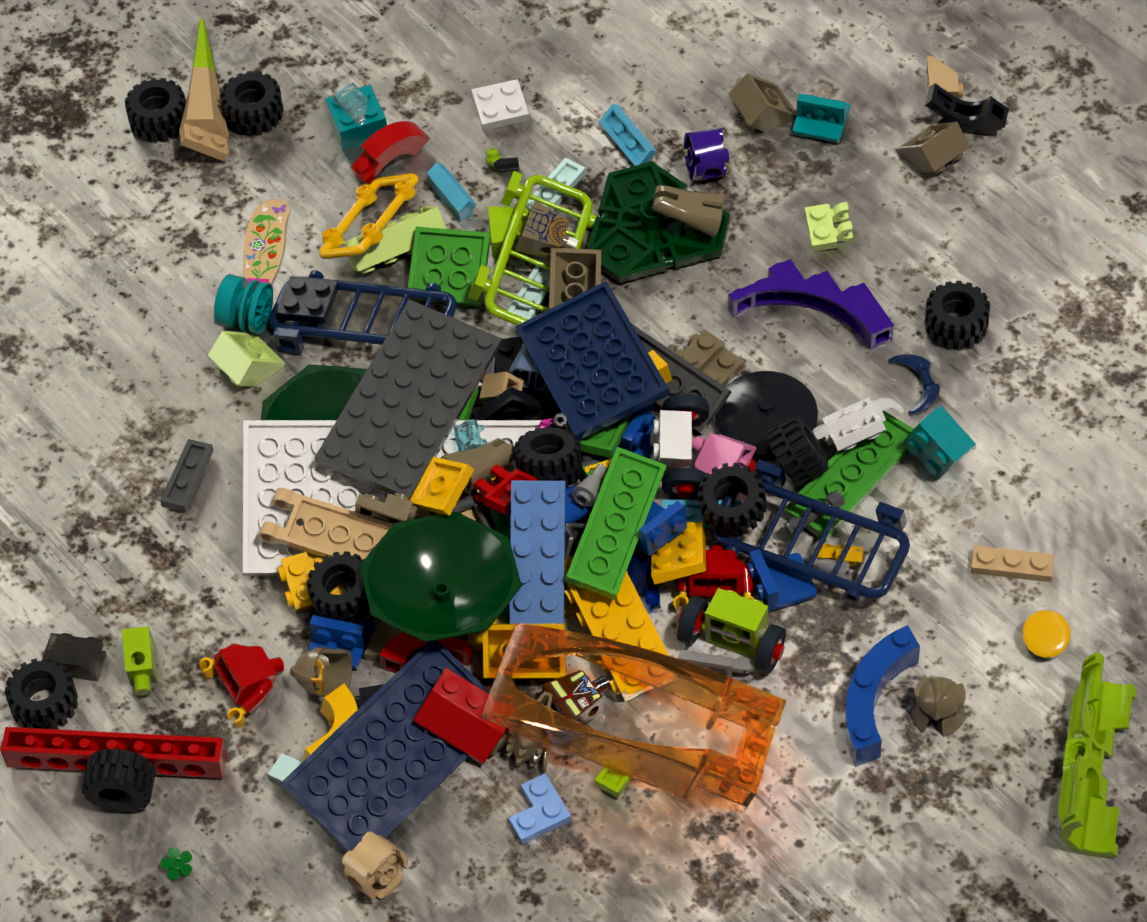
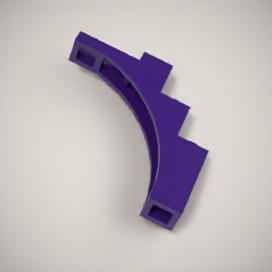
(819, 292)

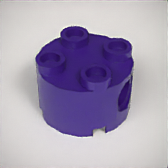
(705, 154)

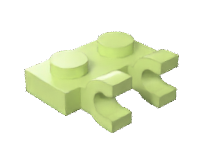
(821, 227)

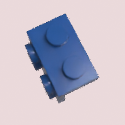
(661, 527)
(778, 585)

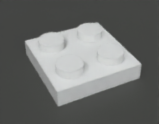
(500, 104)

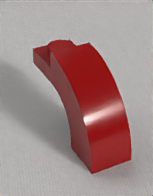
(387, 144)
(405, 647)

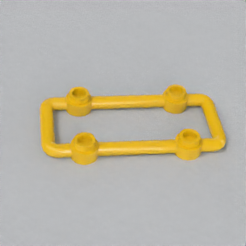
(371, 233)

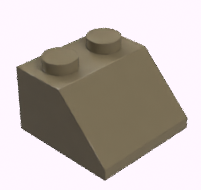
(762, 103)
(934, 147)

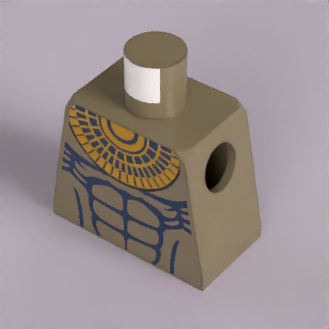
(544, 231)

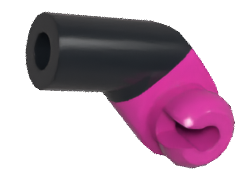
(558, 421)

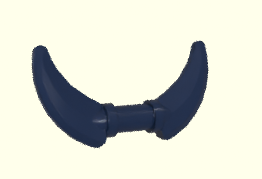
(922, 367)

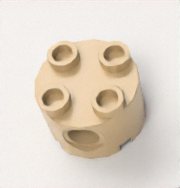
(374, 866)

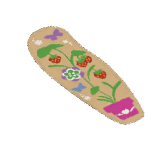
(265, 241)

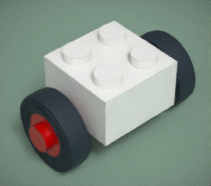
(673, 443)

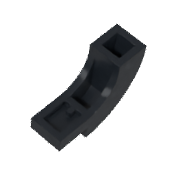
(972, 117)

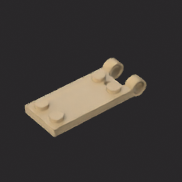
(325, 527)

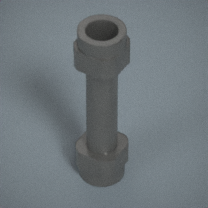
(833, 498)

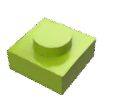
(612, 782)

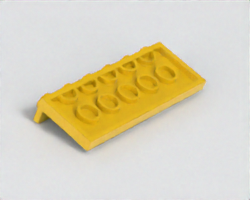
(620, 621)

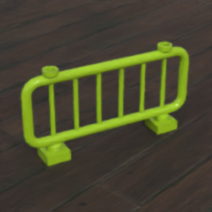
(523, 194)

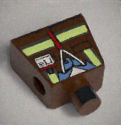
(577, 696)

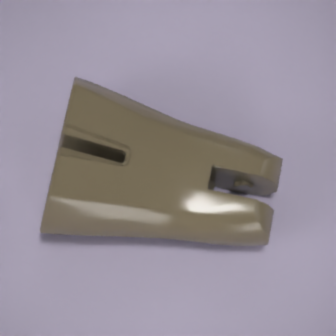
(692, 208)
(483, 459)

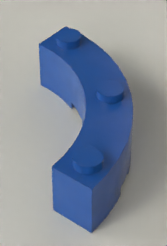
(879, 665)

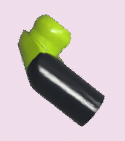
(500, 163)

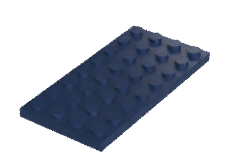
(379, 759)

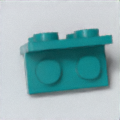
(820, 117)

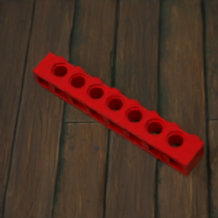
(71, 748)

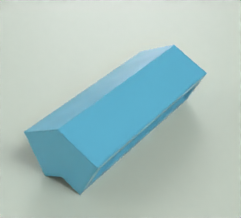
(450, 192)

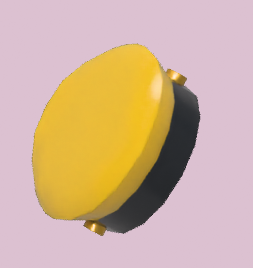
(1046, 634)

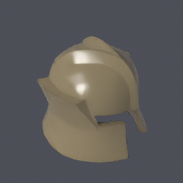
(939, 699)

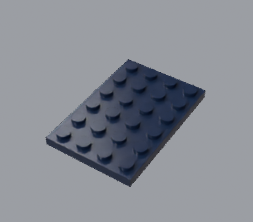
(592, 360)

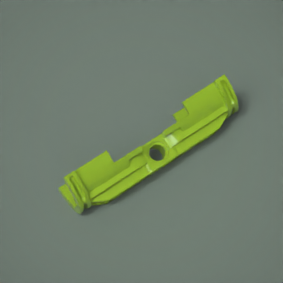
(1095, 715)

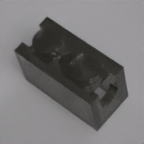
(79, 654)

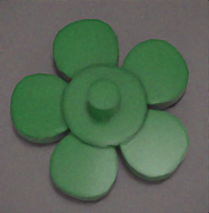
(177, 863)

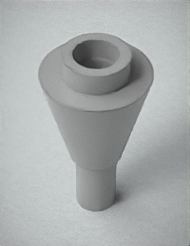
(586, 491)
(828, 566)

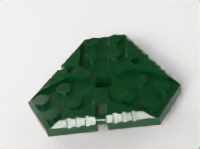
(638, 238)

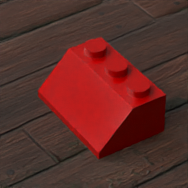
(454, 716)

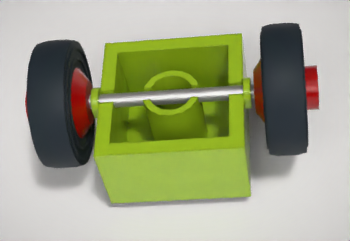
(734, 625)

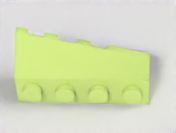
(396, 239)

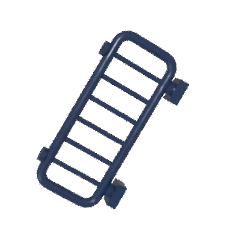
(288, 336)
(890, 523)

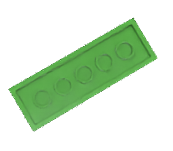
(855, 473)
(615, 523)

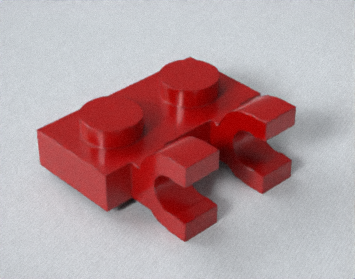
(499, 492)

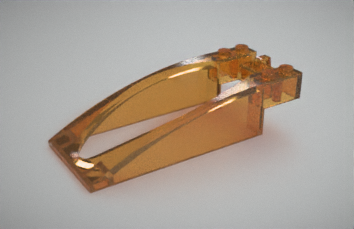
(663, 767)

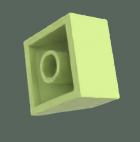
(244, 358)

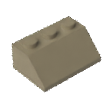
(573, 273)

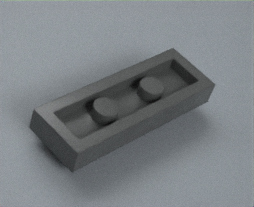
(186, 475)

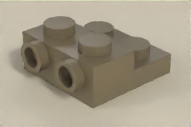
(711, 357)
(393, 510)

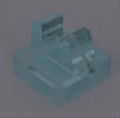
(468, 435)

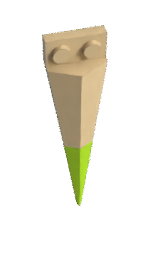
(203, 118)

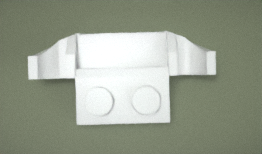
(855, 423)

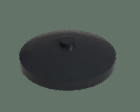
(761, 402)

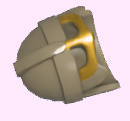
(323, 670)

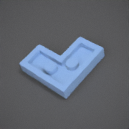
(546, 810)

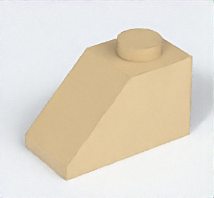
(943, 76)

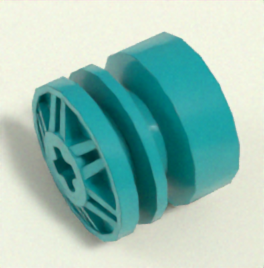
(243, 304)

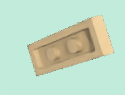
(1012, 563)

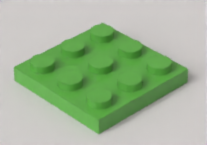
(449, 260)

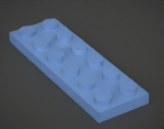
(539, 551)

